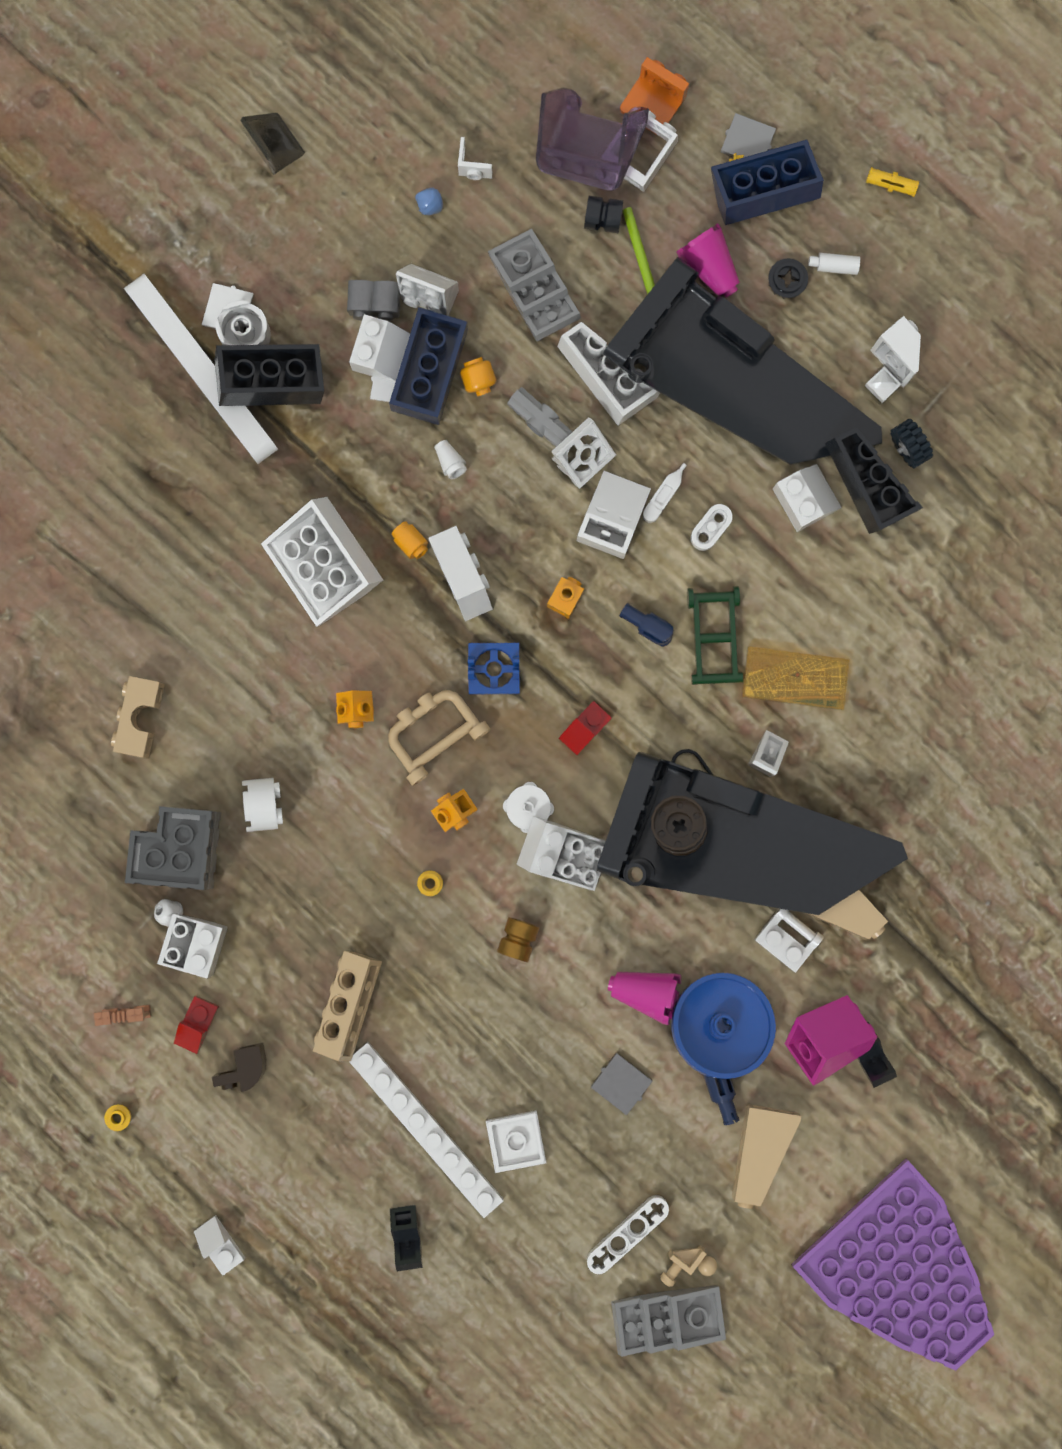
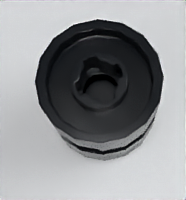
(603, 214)

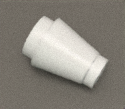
(451, 462)

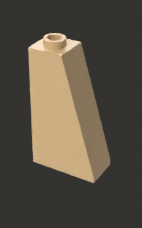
(761, 1150)

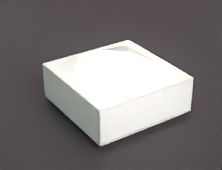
(883, 384)

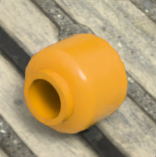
(478, 376)

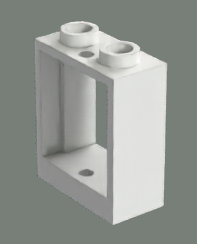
(666, 132)

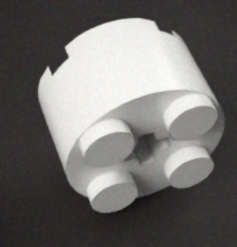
(240, 315)
(261, 804)

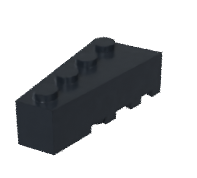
(870, 481)

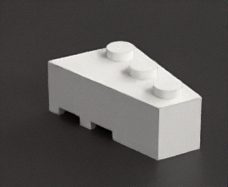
(461, 572)

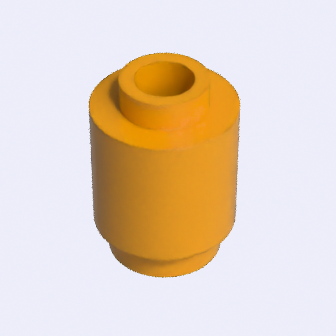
(410, 540)

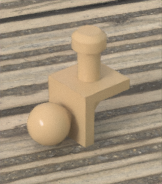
(688, 1260)

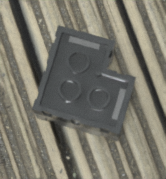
(178, 853)

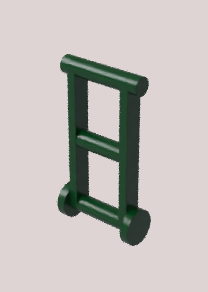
(733, 600)

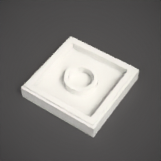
(515, 1141)

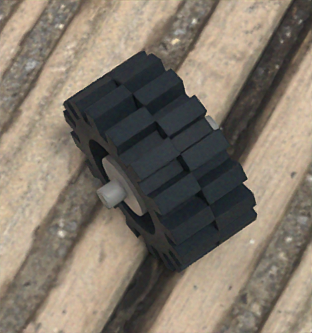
(911, 443)

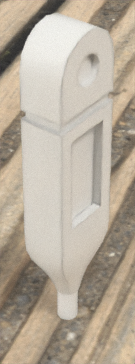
(663, 495)

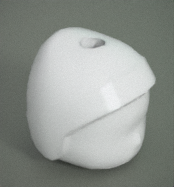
(165, 909)

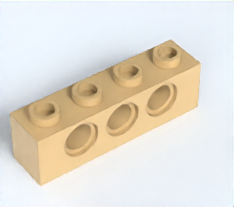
(357, 997)

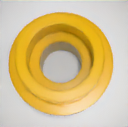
(430, 891)
(125, 1115)

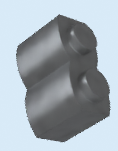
(373, 299)

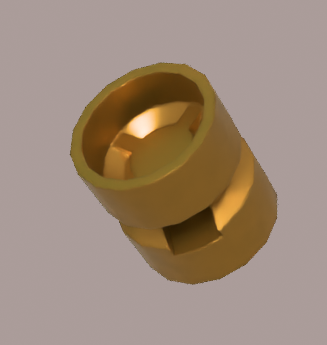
(518, 939)

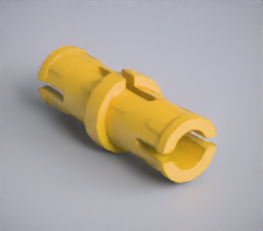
(894, 181)

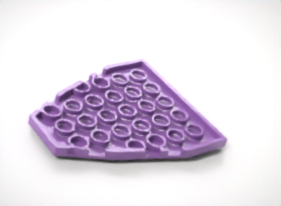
(902, 1271)

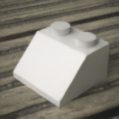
(379, 348)
(899, 350)
(806, 497)

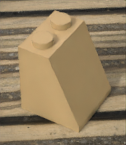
(855, 916)

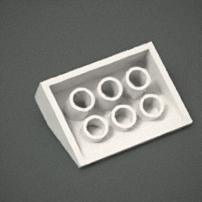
(321, 560)

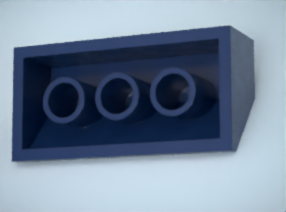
(766, 182)

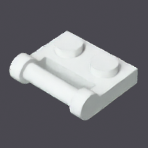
(785, 946)

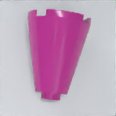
(712, 261)
(647, 992)

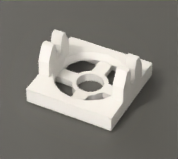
(605, 453)

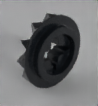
(797, 272)

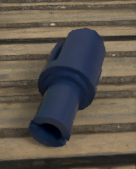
(649, 625)
(723, 1093)

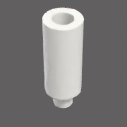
(835, 263)

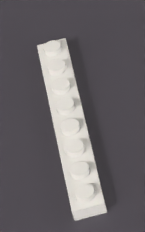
(426, 1130)

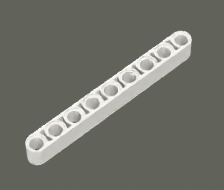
(198, 366)

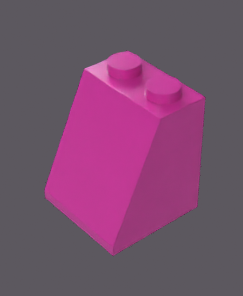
(829, 1038)

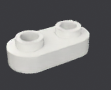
(710, 527)

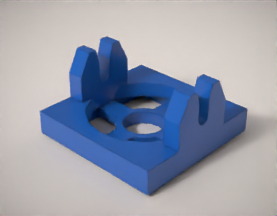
(474, 653)

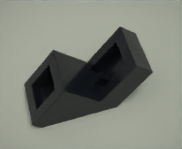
(876, 1065)
(406, 1238)

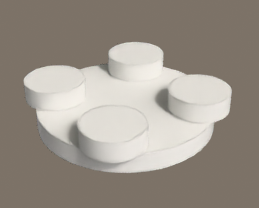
(526, 803)

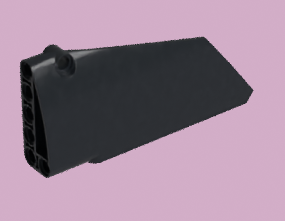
(730, 371)
(753, 848)

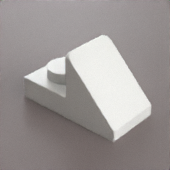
(218, 1245)

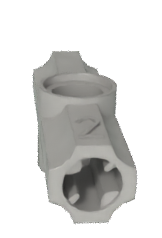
(539, 417)

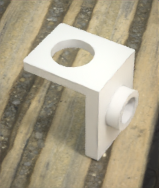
(472, 170)

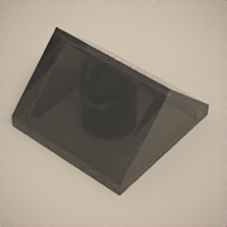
(272, 140)

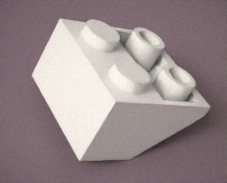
(192, 945)

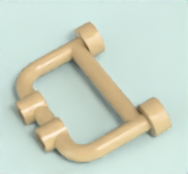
(427, 704)

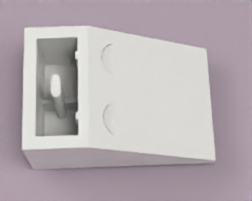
(426, 289)
(613, 514)
(561, 853)

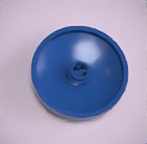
(723, 1026)

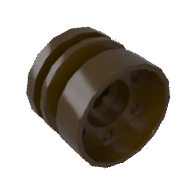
(675, 811)

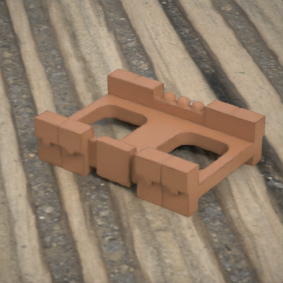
(135, 1014)

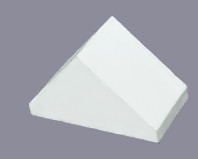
(768, 754)

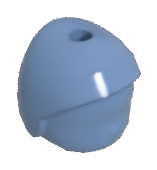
(429, 201)

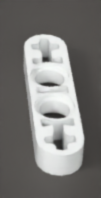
(631, 1238)

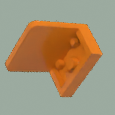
(657, 90)

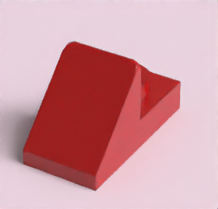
(585, 728)
(196, 1024)

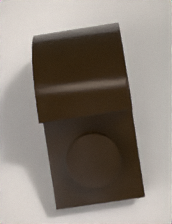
(250, 1068)

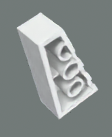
(604, 378)

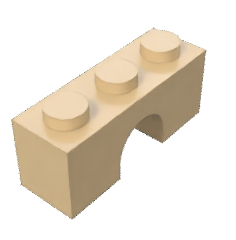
(138, 695)

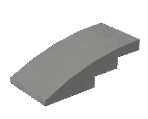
(534, 284)
(668, 1320)

